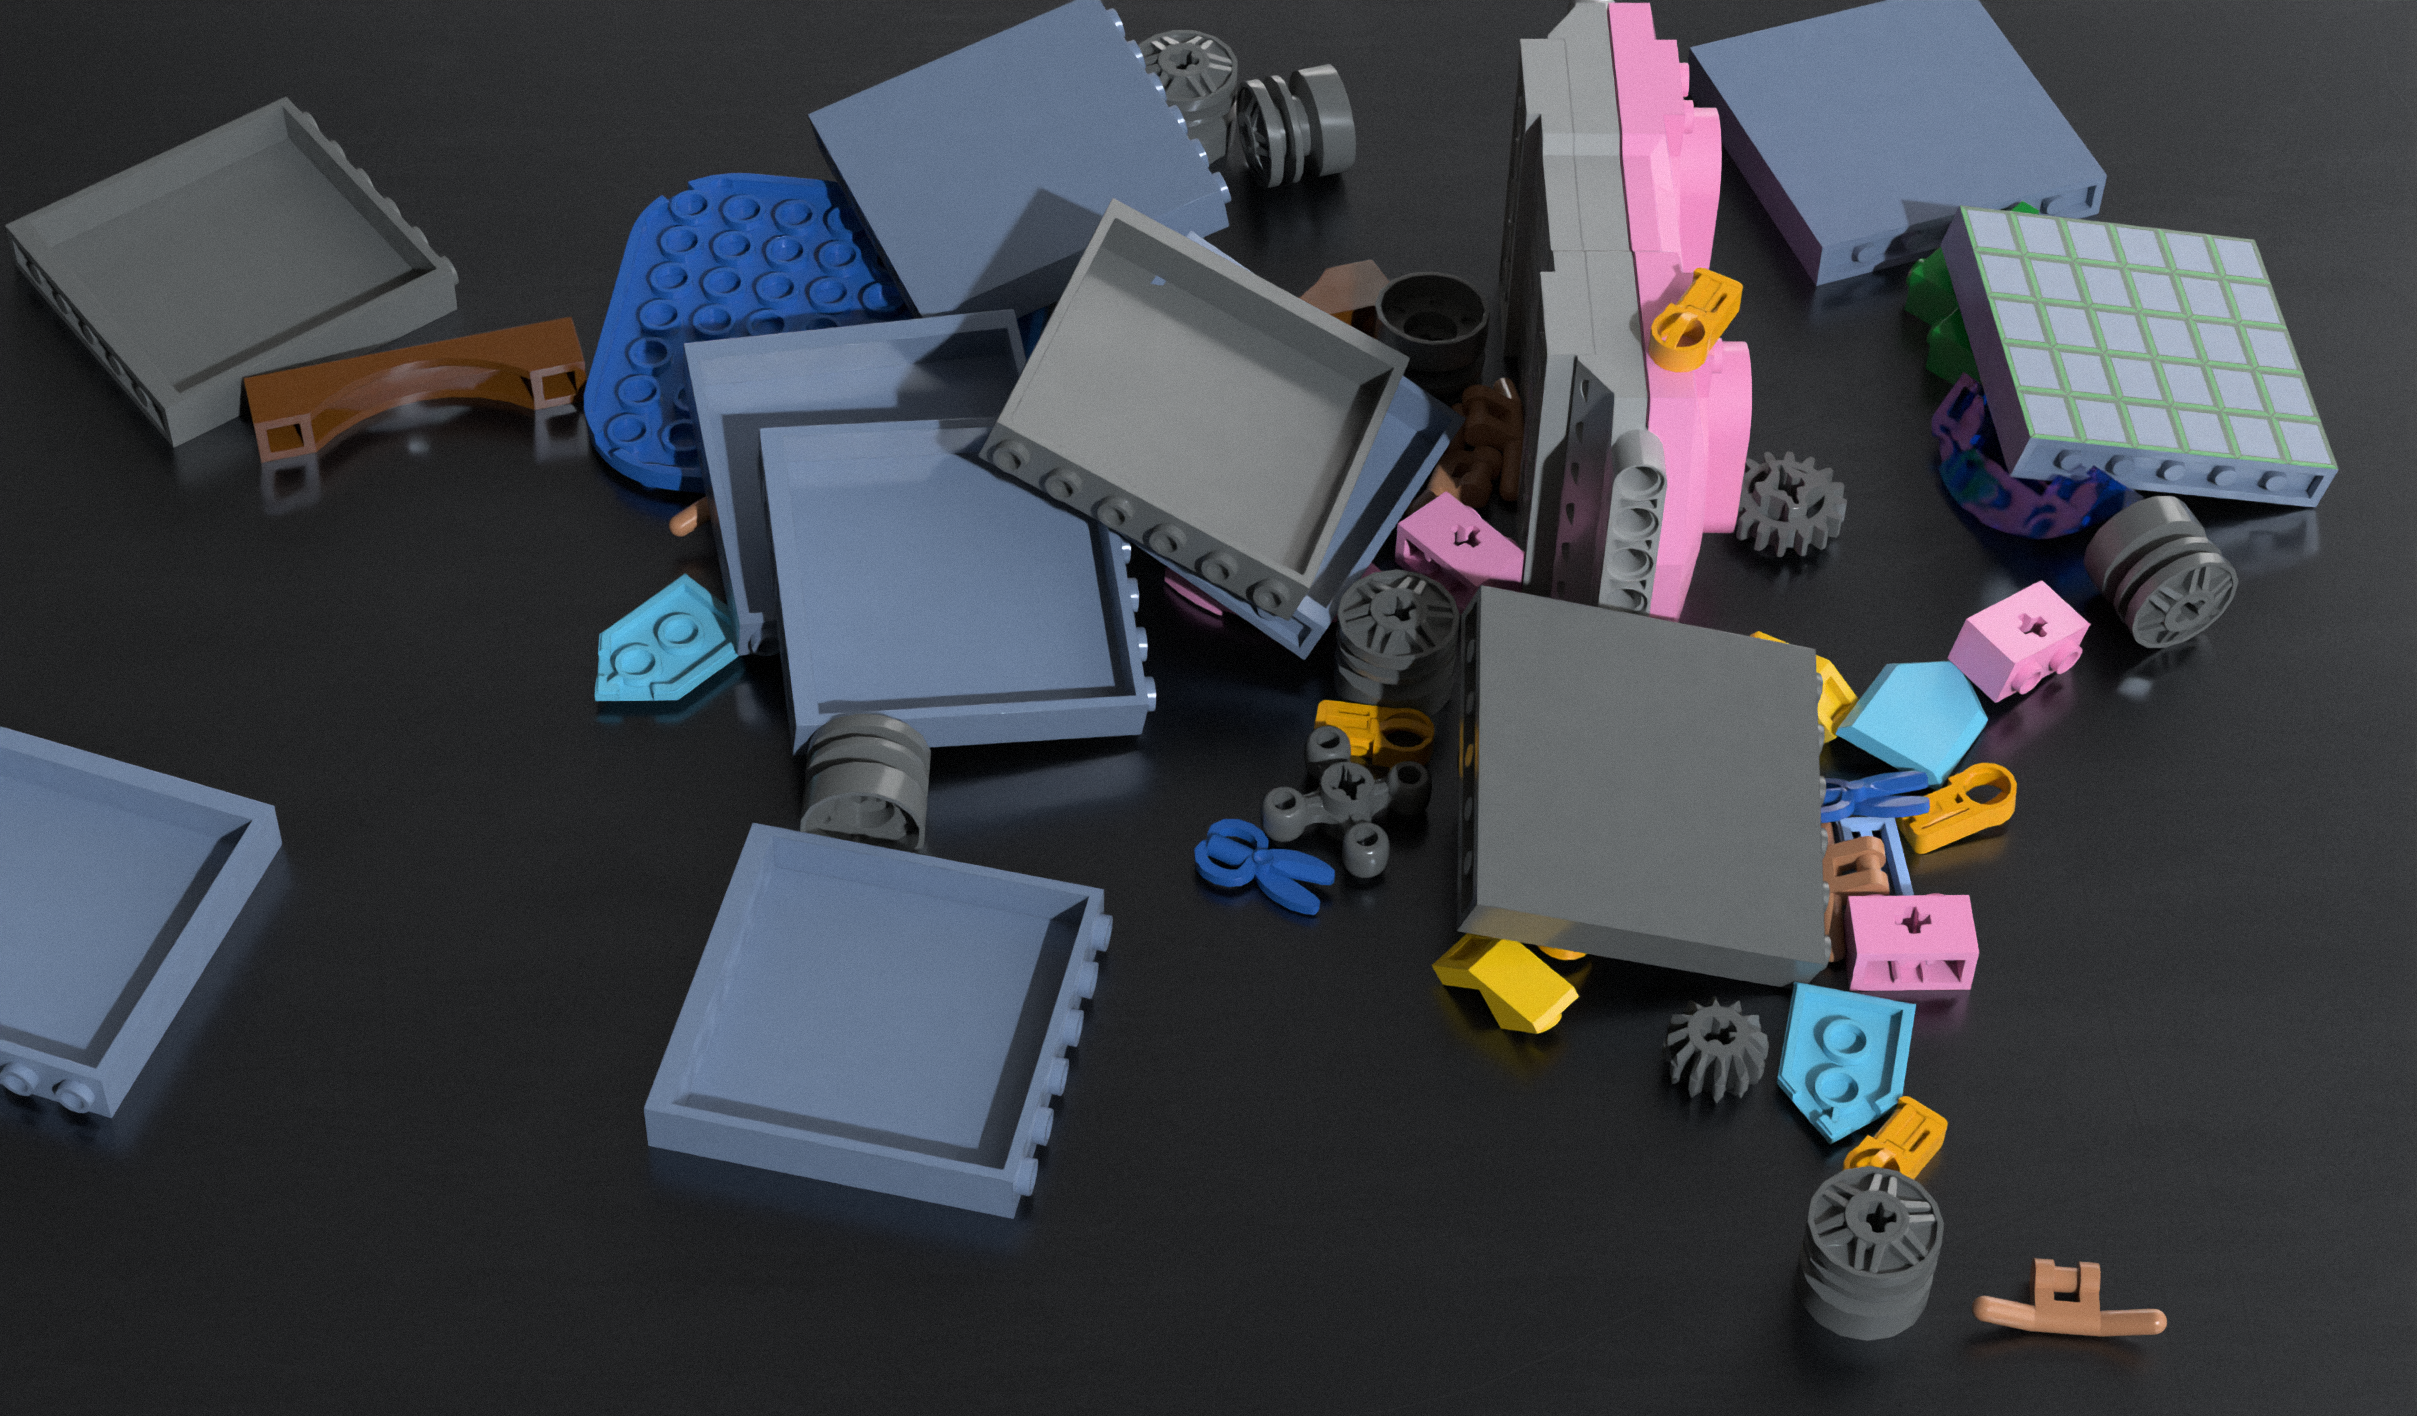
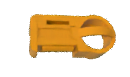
(1699, 314)
(1370, 725)
(1955, 815)
(1903, 1142)

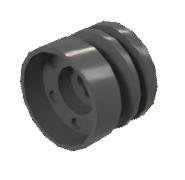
(1202, 82)
(1296, 126)
(1439, 327)
(2160, 571)
(1396, 642)
(867, 782)
(1869, 1253)

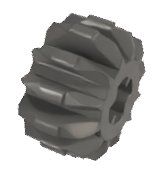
(1715, 1049)

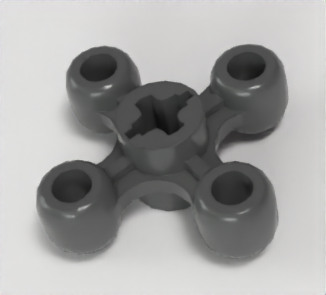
(1346, 801)

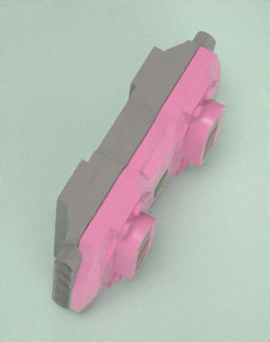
(1598, 237)

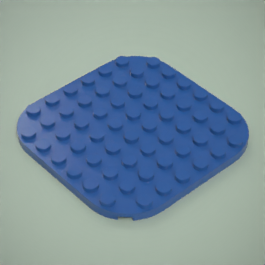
(719, 265)

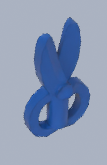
(1873, 796)
(1269, 868)

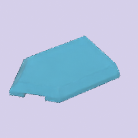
(665, 645)
(1917, 718)
(1844, 1057)

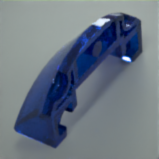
(2015, 506)

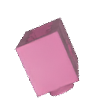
(1458, 550)
(2019, 642)
(1910, 942)

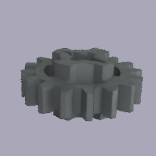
(1789, 504)

